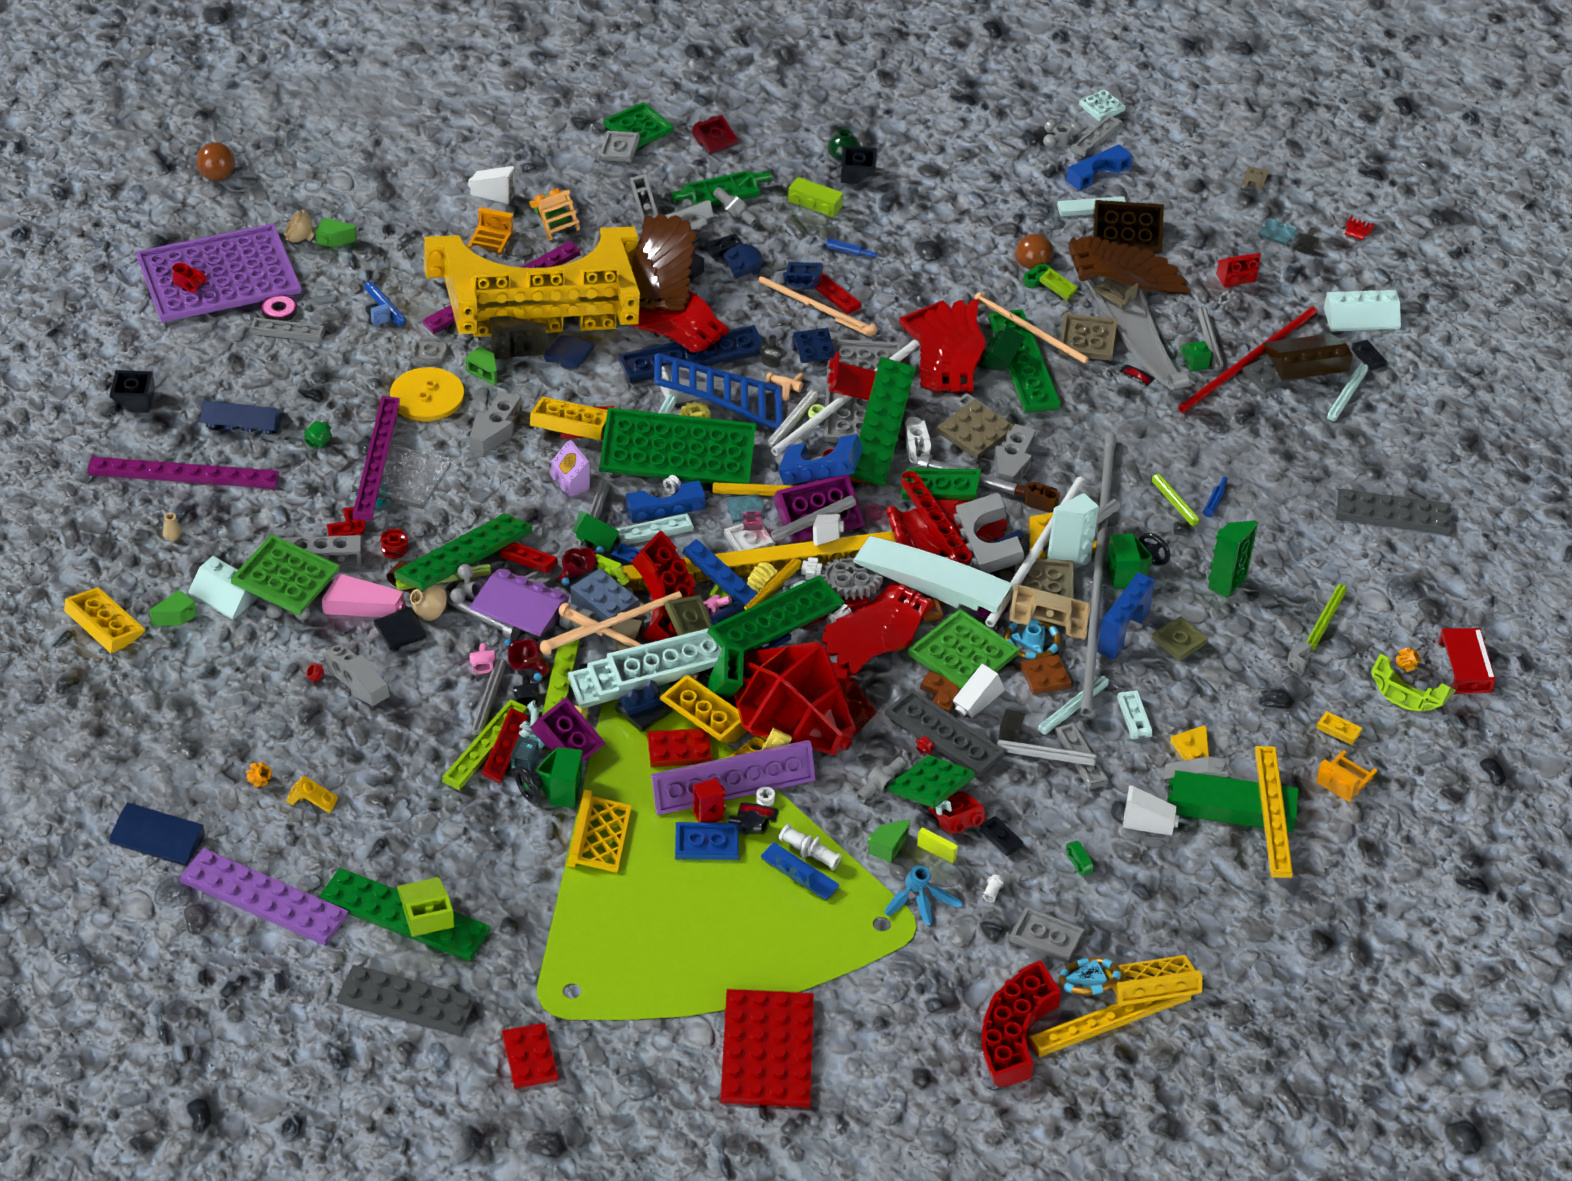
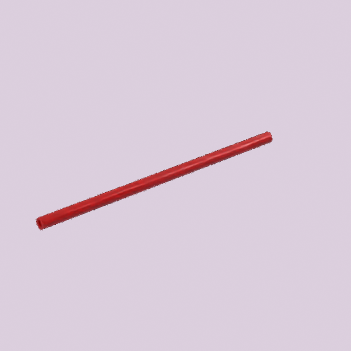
(1249, 358)

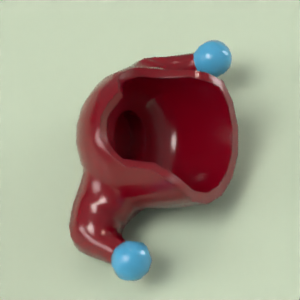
(578, 563)
(527, 656)

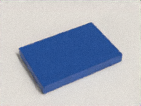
(706, 841)

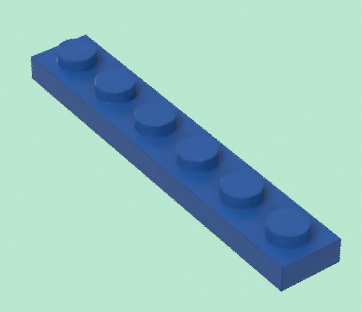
(719, 572)

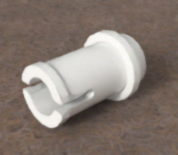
(838, 614)
(995, 883)

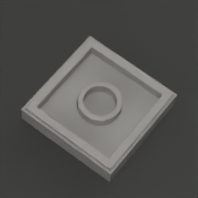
(619, 146)

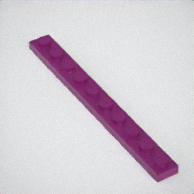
(556, 257)
(376, 458)
(183, 472)

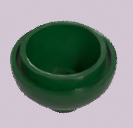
(843, 138)

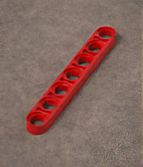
(935, 510)

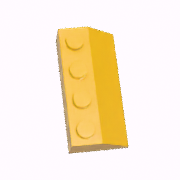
(705, 709)

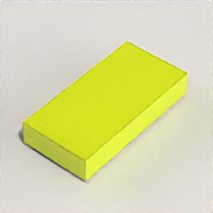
(937, 845)

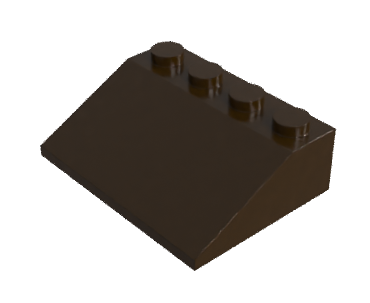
(1129, 224)
(1309, 356)

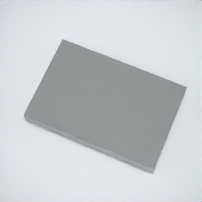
(1047, 935)

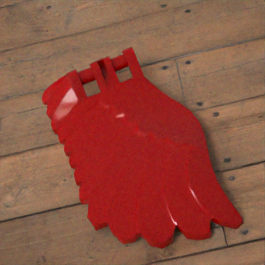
(685, 325)
(950, 346)
(914, 531)
(876, 627)

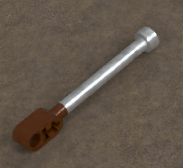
(1034, 494)
(508, 630)

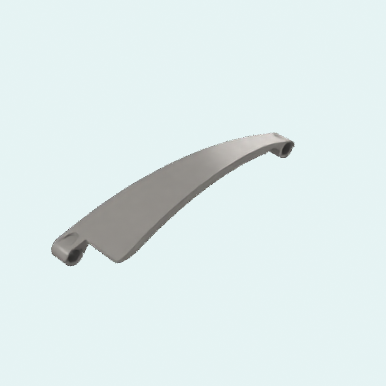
(1140, 335)

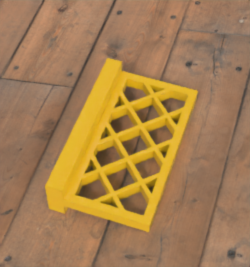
(583, 824)
(1161, 986)

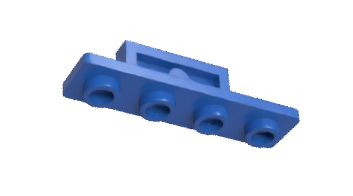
(800, 871)

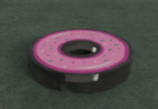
(271, 304)

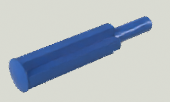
(848, 248)
(1215, 498)

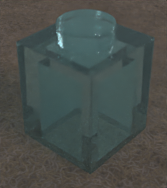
(524, 753)

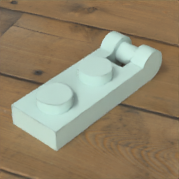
(1134, 714)

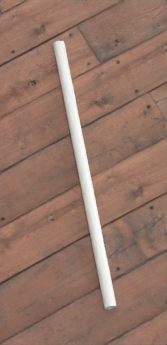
(832, 407)
(1033, 554)

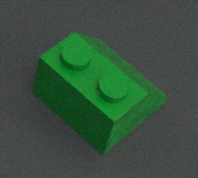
(595, 531)

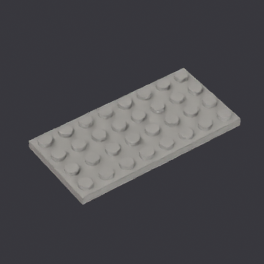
(850, 416)

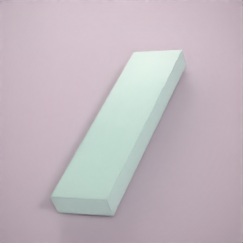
(1081, 206)
(647, 530)

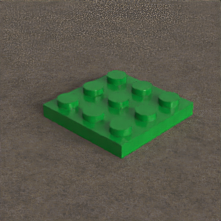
(641, 120)
(931, 781)

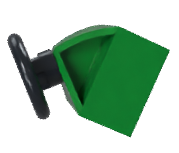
(1132, 555)
(557, 776)

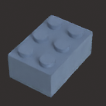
(603, 596)

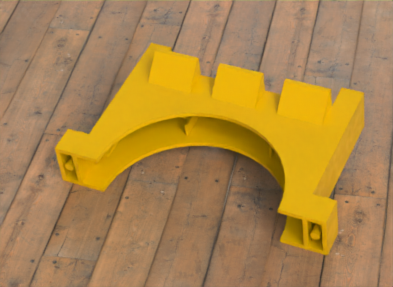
(592, 287)

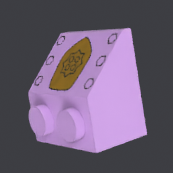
(571, 470)

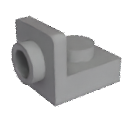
(1298, 658)

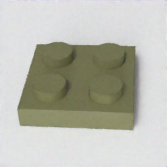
(688, 614)
(1179, 638)

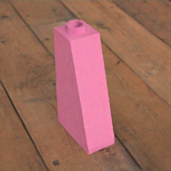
(361, 598)

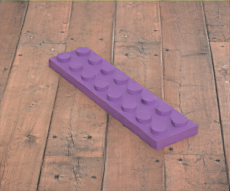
(738, 774)
(264, 896)

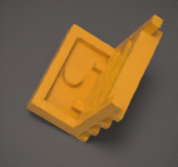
(552, 201)
(492, 230)
(1341, 780)

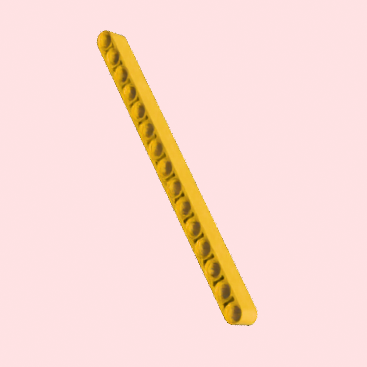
(745, 561)

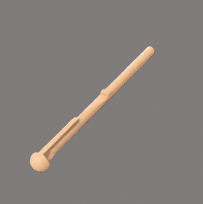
(981, 297)
(869, 330)
(582, 620)
(570, 636)

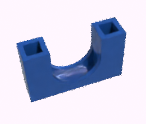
(799, 468)
(1131, 605)

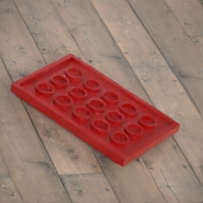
(767, 1048)

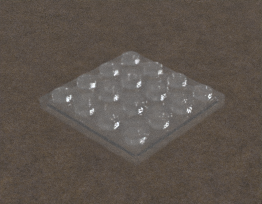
(410, 476)

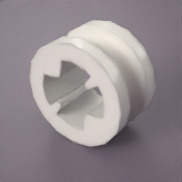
(672, 484)
(765, 791)

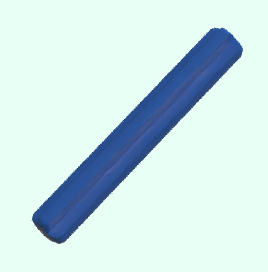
(381, 299)

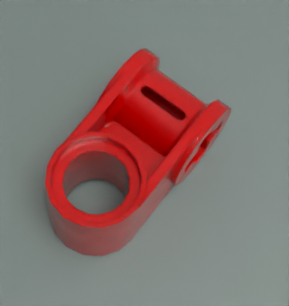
(187, 277)

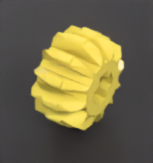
(696, 410)
(761, 576)

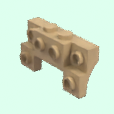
(1049, 607)

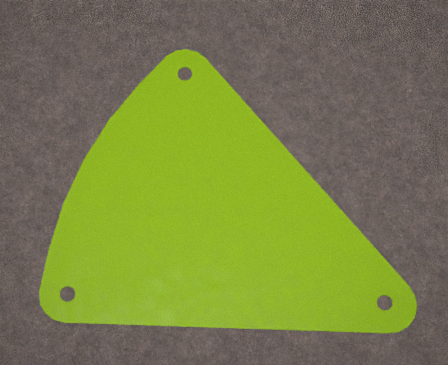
(682, 931)

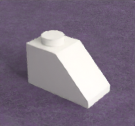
(827, 528)

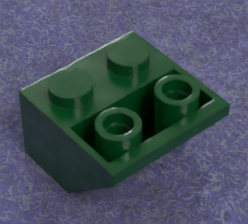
(1001, 349)

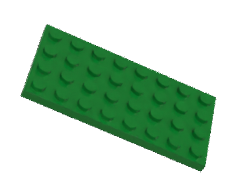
(678, 446)

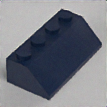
(241, 415)

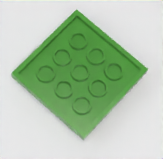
(285, 574)
(960, 647)

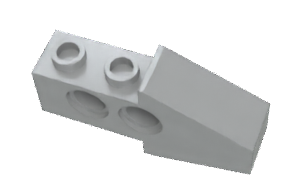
(496, 424)
(1013, 456)
(356, 674)

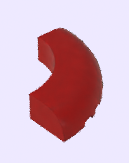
(664, 575)
(1010, 1019)

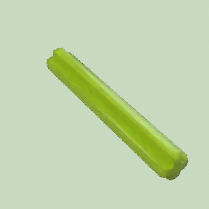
(1175, 500)

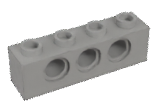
(337, 549)

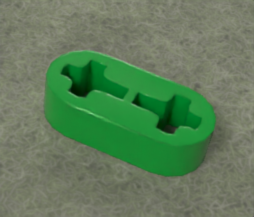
(1035, 273)
(1079, 858)

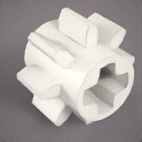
(811, 568)

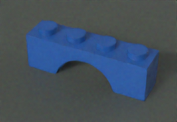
(1113, 159)
(643, 506)

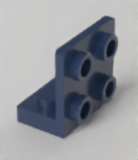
(813, 345)

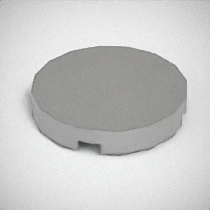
(429, 350)

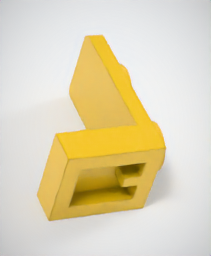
(312, 792)

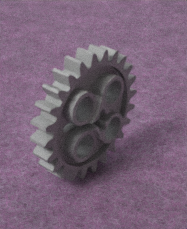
(850, 578)

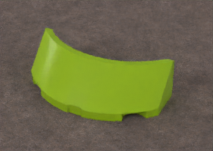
(1404, 695)

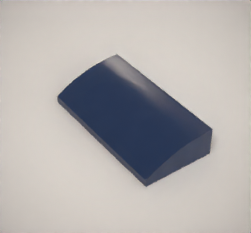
(157, 834)

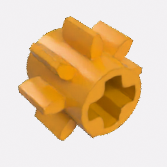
(1408, 659)
(259, 774)

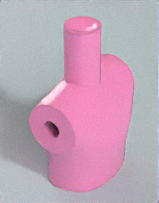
(715, 602)
(483, 661)

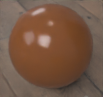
(215, 161)
(1034, 250)

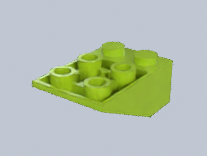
(426, 906)

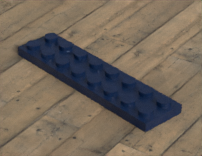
(735, 345)

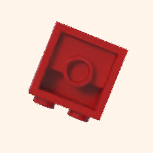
(965, 813)

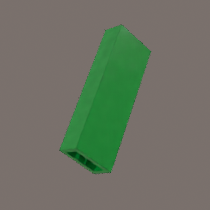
(1225, 799)

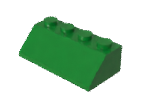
(1232, 556)

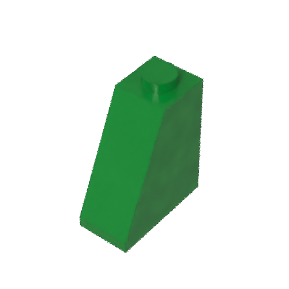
(727, 672)

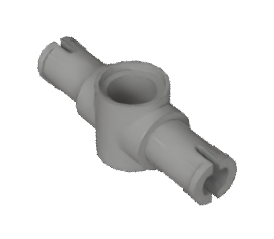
(735, 206)
(880, 779)

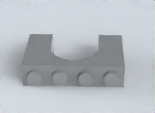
(987, 556)

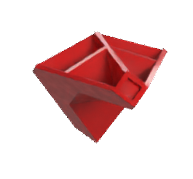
(796, 694)

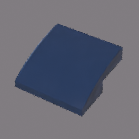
(569, 351)

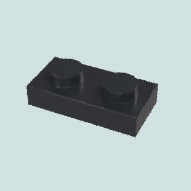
(717, 247)
(1368, 354)
(1001, 835)

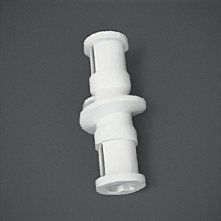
(810, 847)

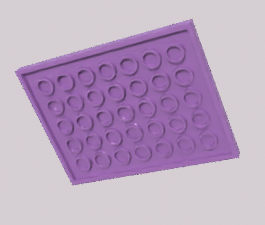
(238, 267)

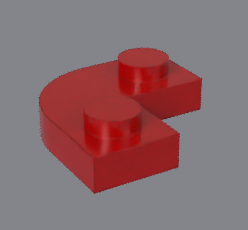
(347, 528)

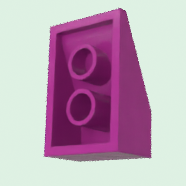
(567, 728)

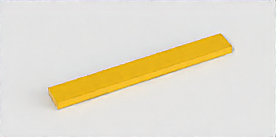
(1273, 812)
(1097, 1023)

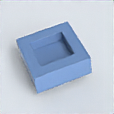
(380, 314)

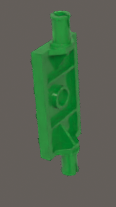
(740, 184)

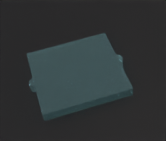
(1277, 231)
(743, 504)

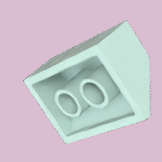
(214, 588)

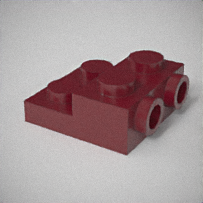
(714, 134)

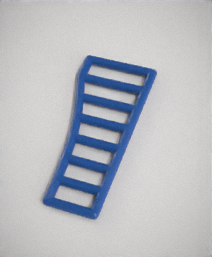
(709, 395)

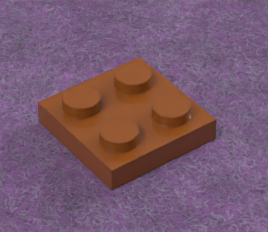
(1045, 674)

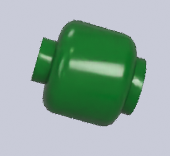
(317, 434)

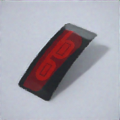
(1138, 374)
(761, 809)

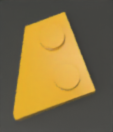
(1191, 743)

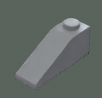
(643, 196)
(1205, 765)

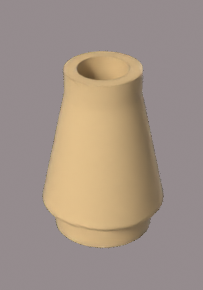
(171, 528)

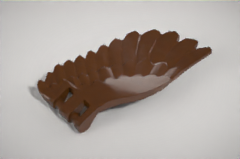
(663, 263)
(1125, 265)

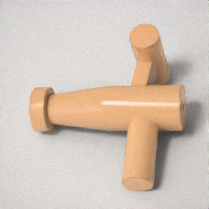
(787, 383)

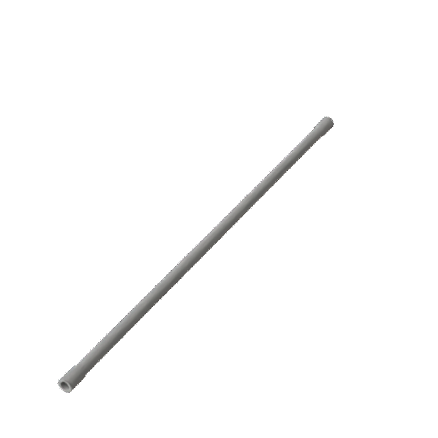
(1087, 699)

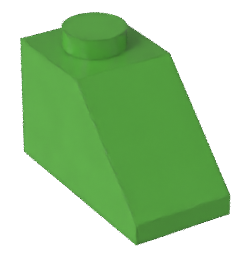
(335, 233)
(482, 365)
(173, 610)
(888, 839)

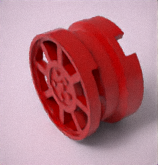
(393, 542)

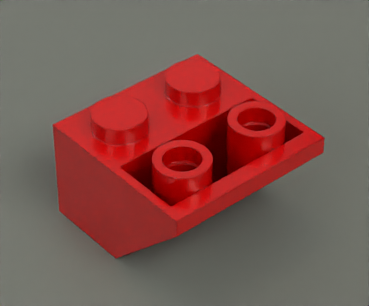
(1238, 269)

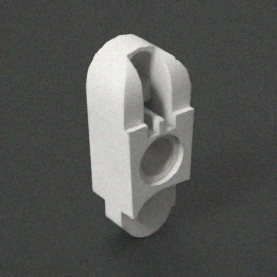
(916, 438)

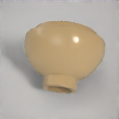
(299, 227)
(429, 602)

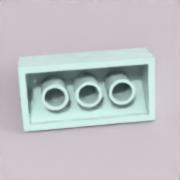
(1363, 310)
(1073, 531)

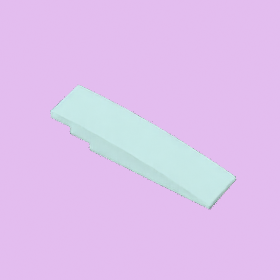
(934, 575)
(636, 666)

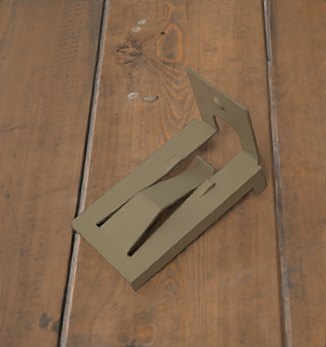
(1256, 178)
(1115, 288)

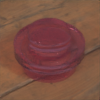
(873, 512)

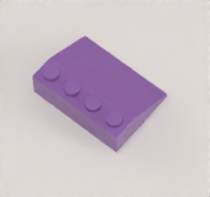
(520, 602)

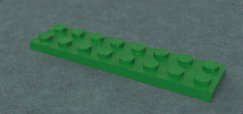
(1028, 368)
(883, 420)
(464, 550)
(777, 615)
(383, 907)

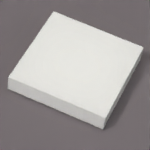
(748, 539)

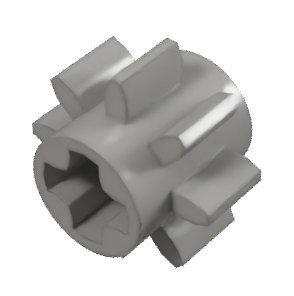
(1229, 301)

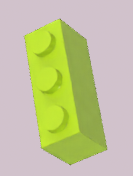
(815, 197)

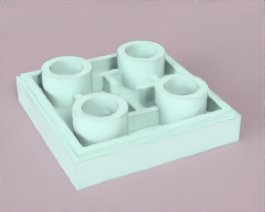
(1102, 105)

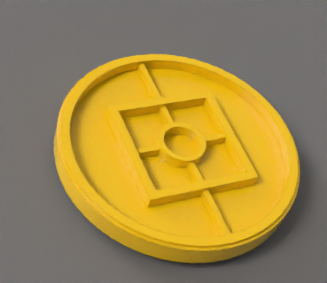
(428, 393)

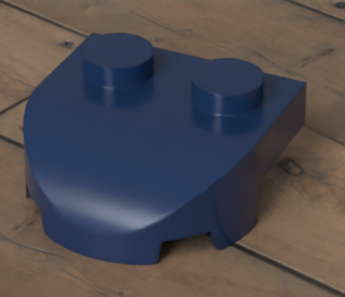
(743, 259)
(803, 275)

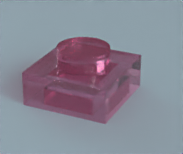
(752, 520)

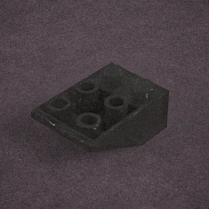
(516, 337)

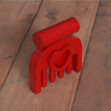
(1357, 229)

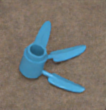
(916, 882)

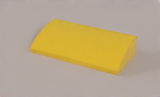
(569, 418)
(103, 619)

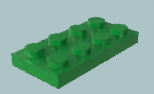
(948, 483)

